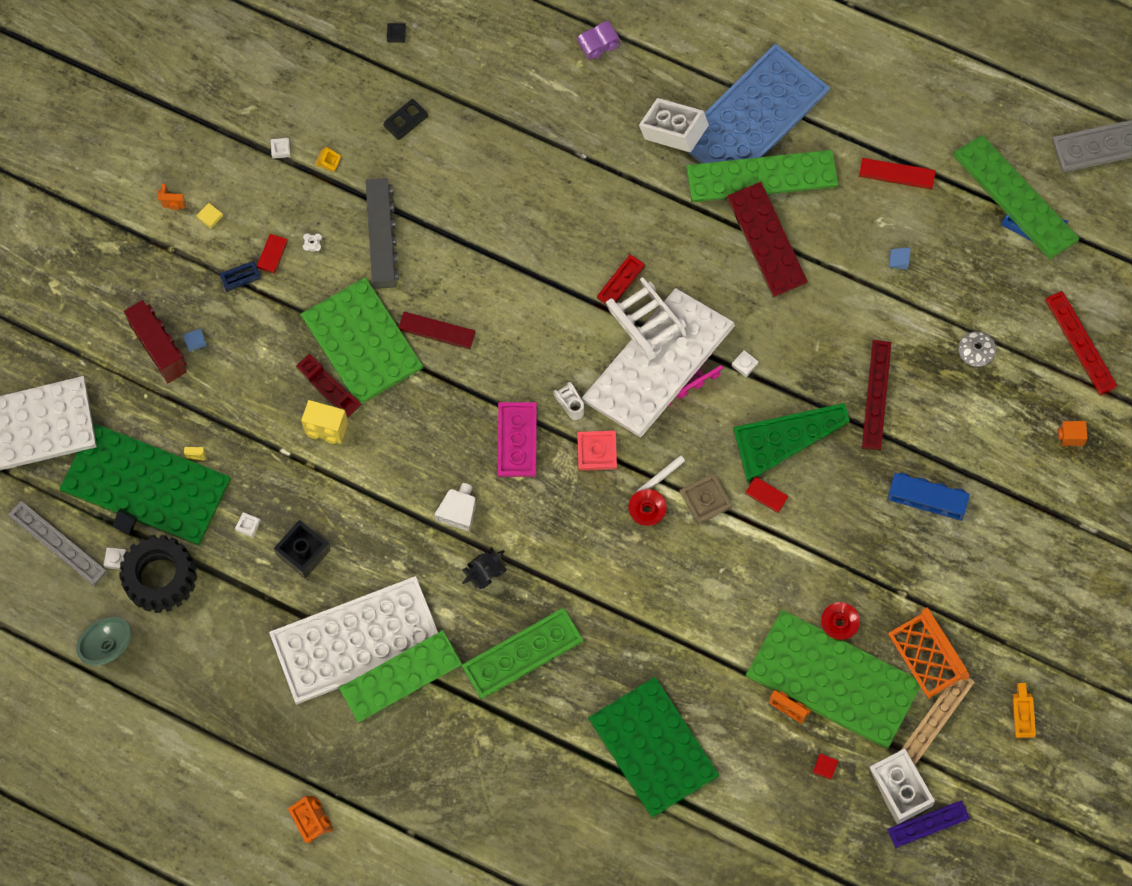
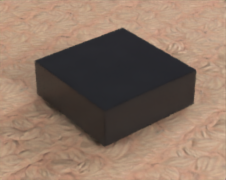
(396, 32)
(125, 521)

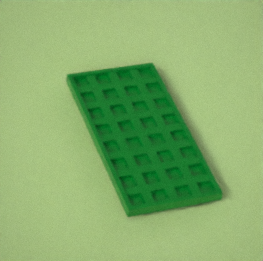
(148, 483)

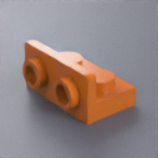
(793, 709)
(310, 818)

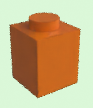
(1072, 433)

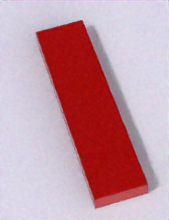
(897, 173)

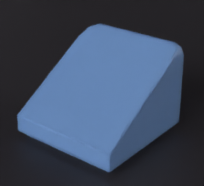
(899, 258)
(194, 340)

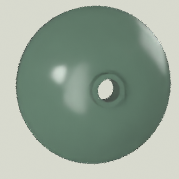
(104, 641)

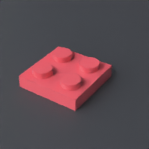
(597, 450)

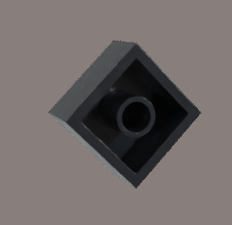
(302, 549)

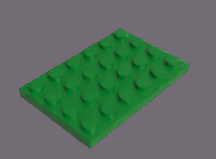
(653, 747)

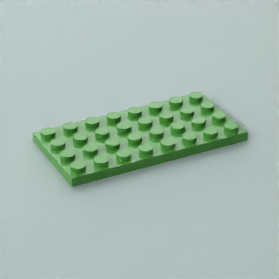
(834, 679)

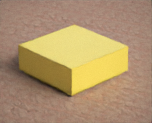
(209, 215)
(195, 453)

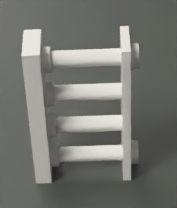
(637, 334)

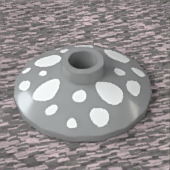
(974, 356)

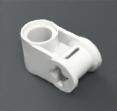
(568, 398)

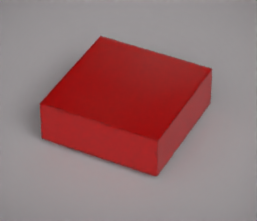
(825, 766)

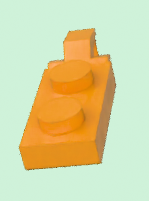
(1023, 713)

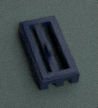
(242, 282)

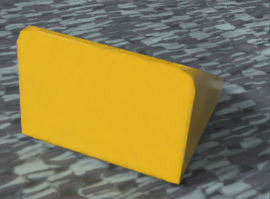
(328, 159)

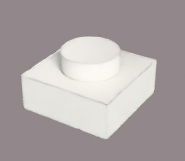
(745, 363)
(113, 558)

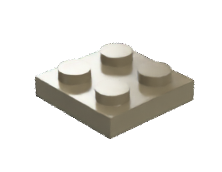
(705, 499)

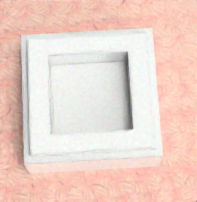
(280, 148)
(247, 525)

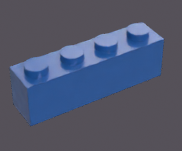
(928, 496)

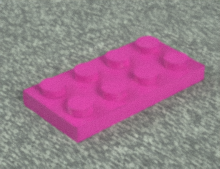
(517, 439)

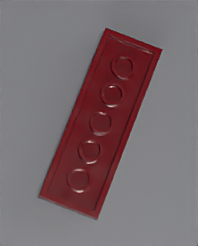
(767, 239)

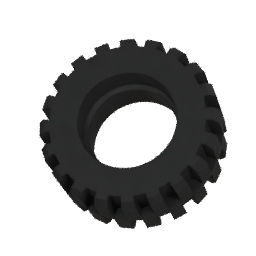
(153, 550)

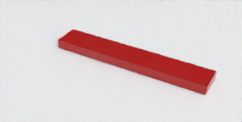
(1081, 343)

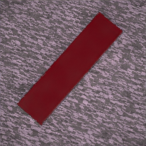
(437, 330)

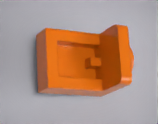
(169, 200)

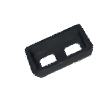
(410, 121)

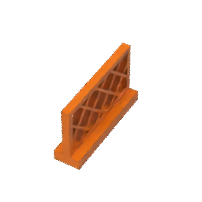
(941, 642)

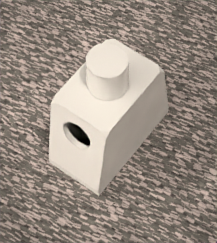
(457, 508)

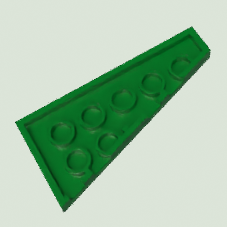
(777, 439)

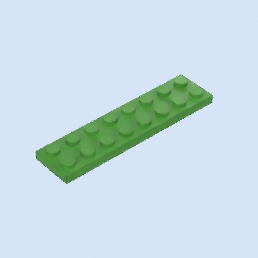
(776, 173)
(1016, 197)

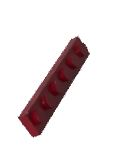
(876, 395)

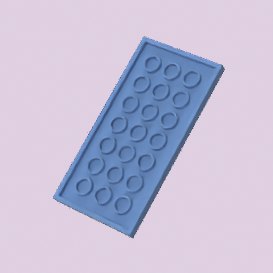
(759, 109)

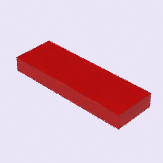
(621, 280)

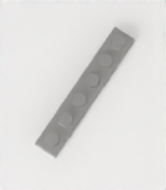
(57, 543)

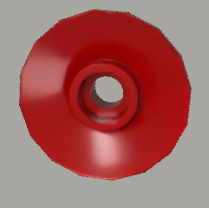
(644, 499)
(845, 613)

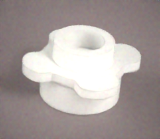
(312, 247)

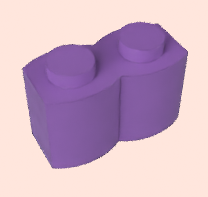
(598, 40)

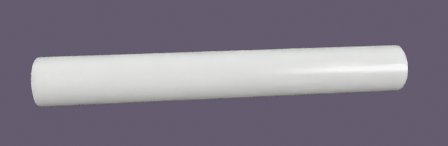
(662, 474)

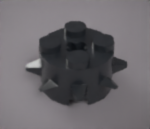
(484, 567)

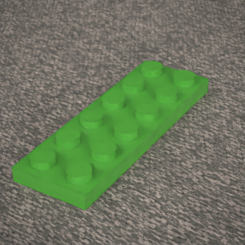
(522, 653)
(400, 676)

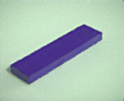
(928, 824)

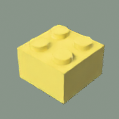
(324, 422)

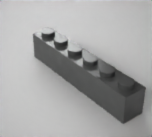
(380, 233)

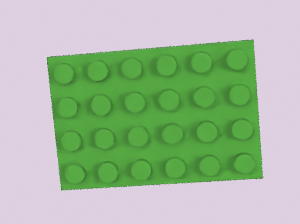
(361, 341)

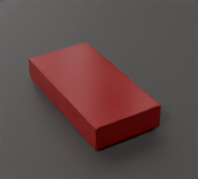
(272, 253)
(766, 495)

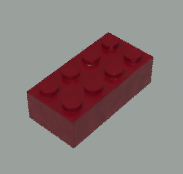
(156, 341)

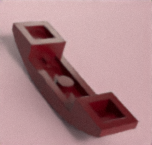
(327, 386)

